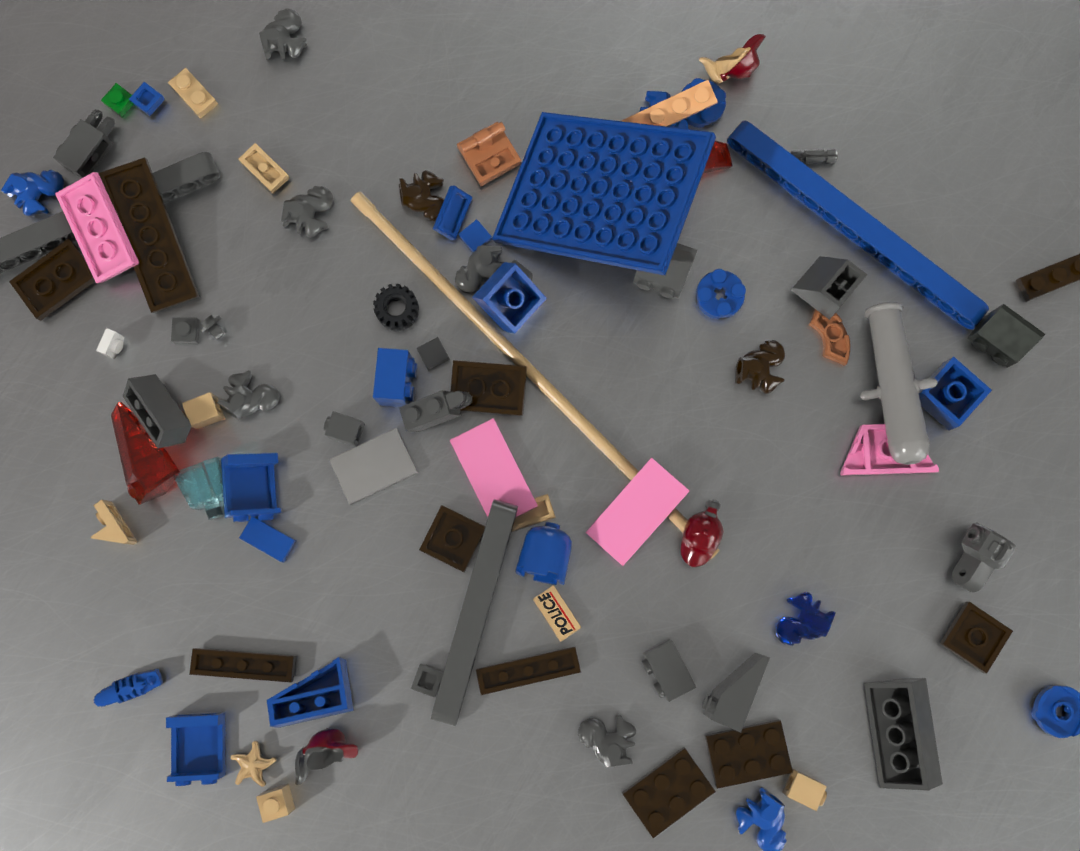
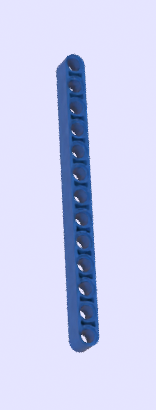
(858, 225)

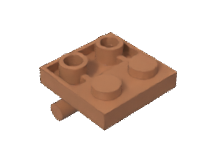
(489, 153)

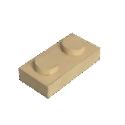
(193, 93)
(264, 168)

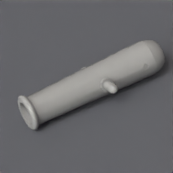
(897, 385)

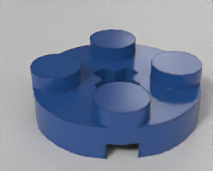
(712, 114)
(723, 307)
(1045, 711)

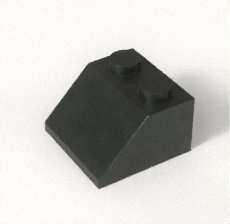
(1005, 336)

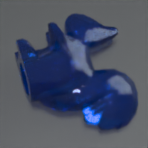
(810, 622)

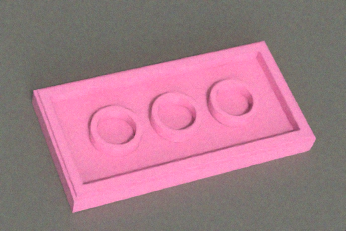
(97, 228)
(492, 468)
(637, 511)

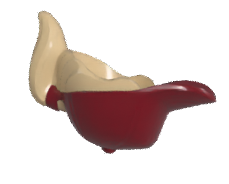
(738, 64)

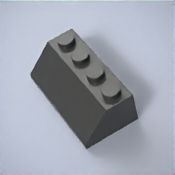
(903, 734)

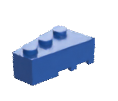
(315, 697)

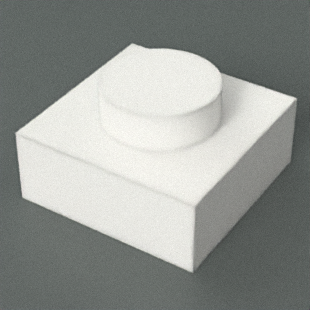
(110, 344)

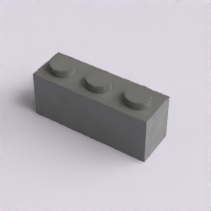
(156, 411)

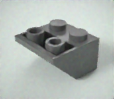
(829, 284)

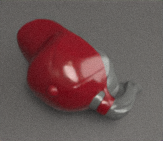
(702, 535)
(322, 750)

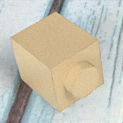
(203, 410)
(805, 790)
(275, 803)

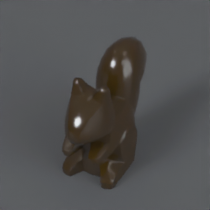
(418, 194)
(756, 366)

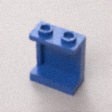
(249, 486)
(197, 748)

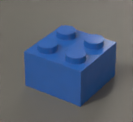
(509, 297)
(394, 377)
(955, 395)

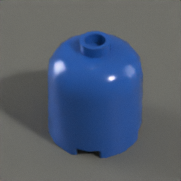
(545, 554)

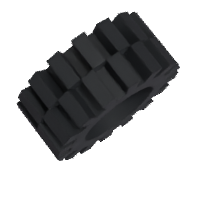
(388, 295)

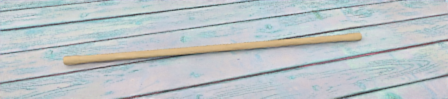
(503, 344)

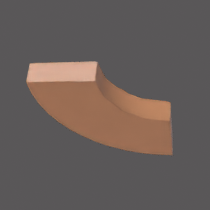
(834, 337)

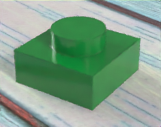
(118, 100)

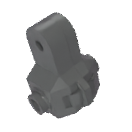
(982, 554)

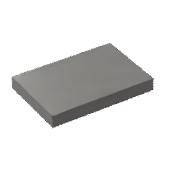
(373, 466)

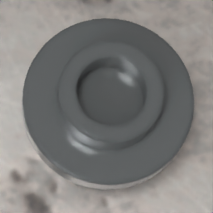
(211, 325)

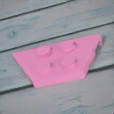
(872, 457)

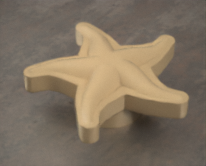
(252, 765)

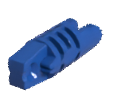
(129, 687)

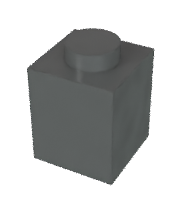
(343, 428)

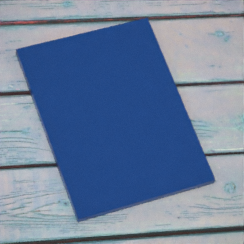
(605, 190)

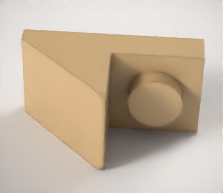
(116, 528)

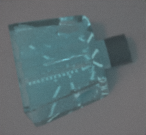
(203, 486)

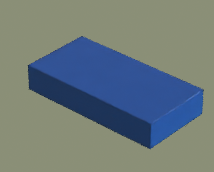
(452, 212)
(267, 539)

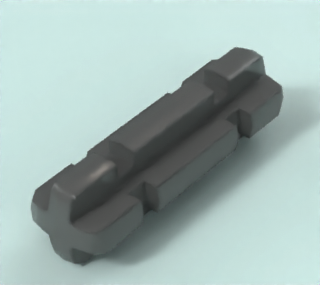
(816, 156)

